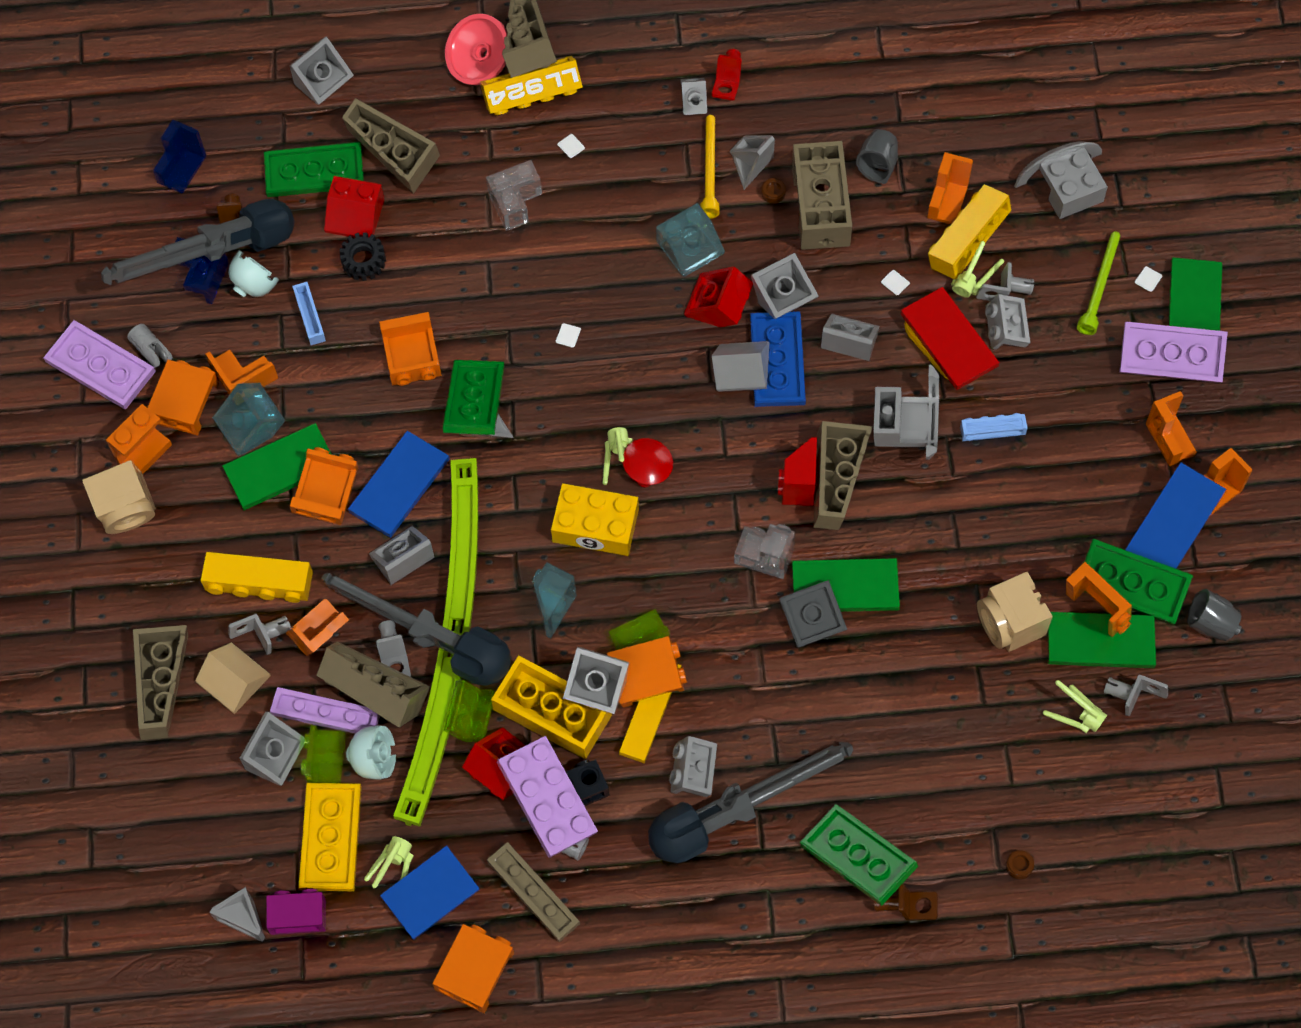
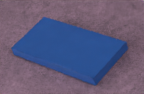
(785, 360)
(398, 484)
(1176, 517)

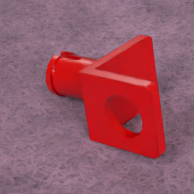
(728, 74)

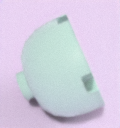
(250, 276)
(371, 752)

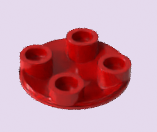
(647, 462)

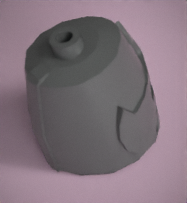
(880, 152)
(1213, 616)

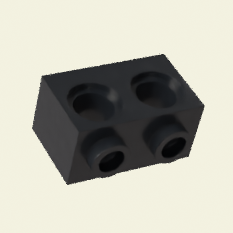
(593, 792)

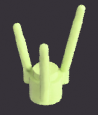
(965, 282)
(617, 443)
(1091, 716)
(394, 853)

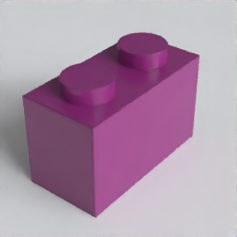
(296, 912)

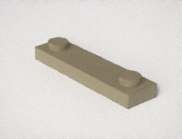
(533, 892)

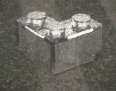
(509, 191)
(766, 551)

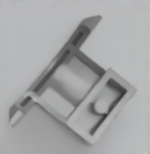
(1070, 175)
(907, 420)

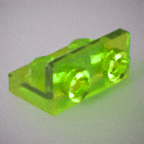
(638, 631)
(469, 712)
(323, 755)

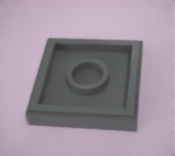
(813, 614)

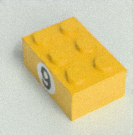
(595, 519)

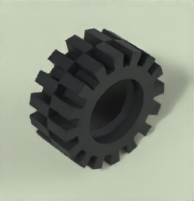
(362, 244)

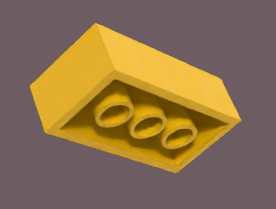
(536, 702)

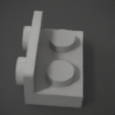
(1007, 321)
(693, 766)

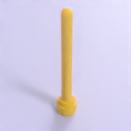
(709, 203)

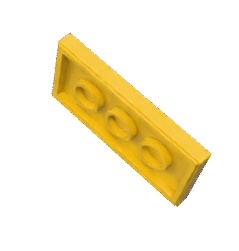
(330, 837)

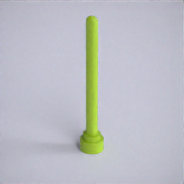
(1088, 322)

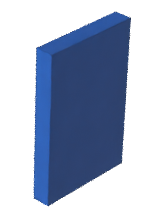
(429, 892)

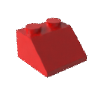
(353, 207)
(719, 297)
(799, 475)
(483, 760)

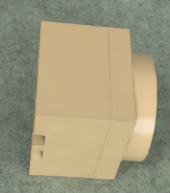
(120, 498)
(1014, 613)

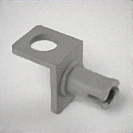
(694, 96)
(1008, 284)
(264, 631)
(391, 647)
(1131, 693)

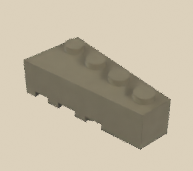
(527, 39)
(393, 144)
(837, 467)
(158, 669)
(373, 684)

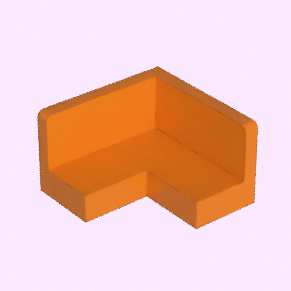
(950, 188)
(231, 372)
(1168, 430)
(1231, 473)
(316, 627)

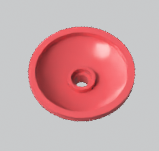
(467, 46)

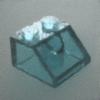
(689, 240)
(248, 417)
(554, 595)

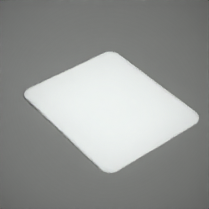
(571, 146)
(1148, 279)
(895, 282)
(568, 335)

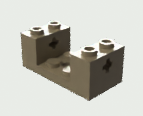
(826, 214)

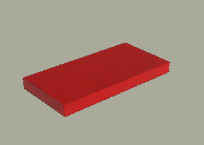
(949, 338)

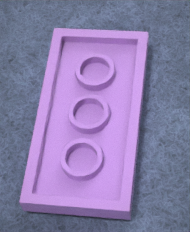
(1173, 352)
(99, 364)
(547, 796)

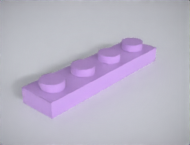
(322, 711)

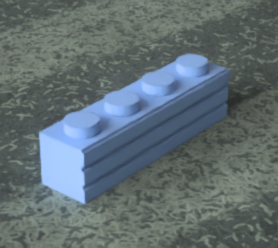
(309, 313)
(993, 427)

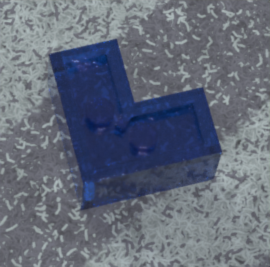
(181, 157)
(204, 275)

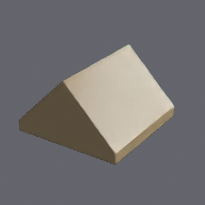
(231, 676)

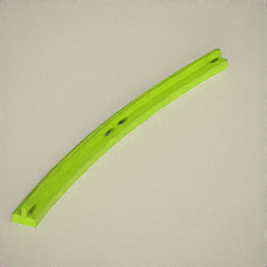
(458, 607)

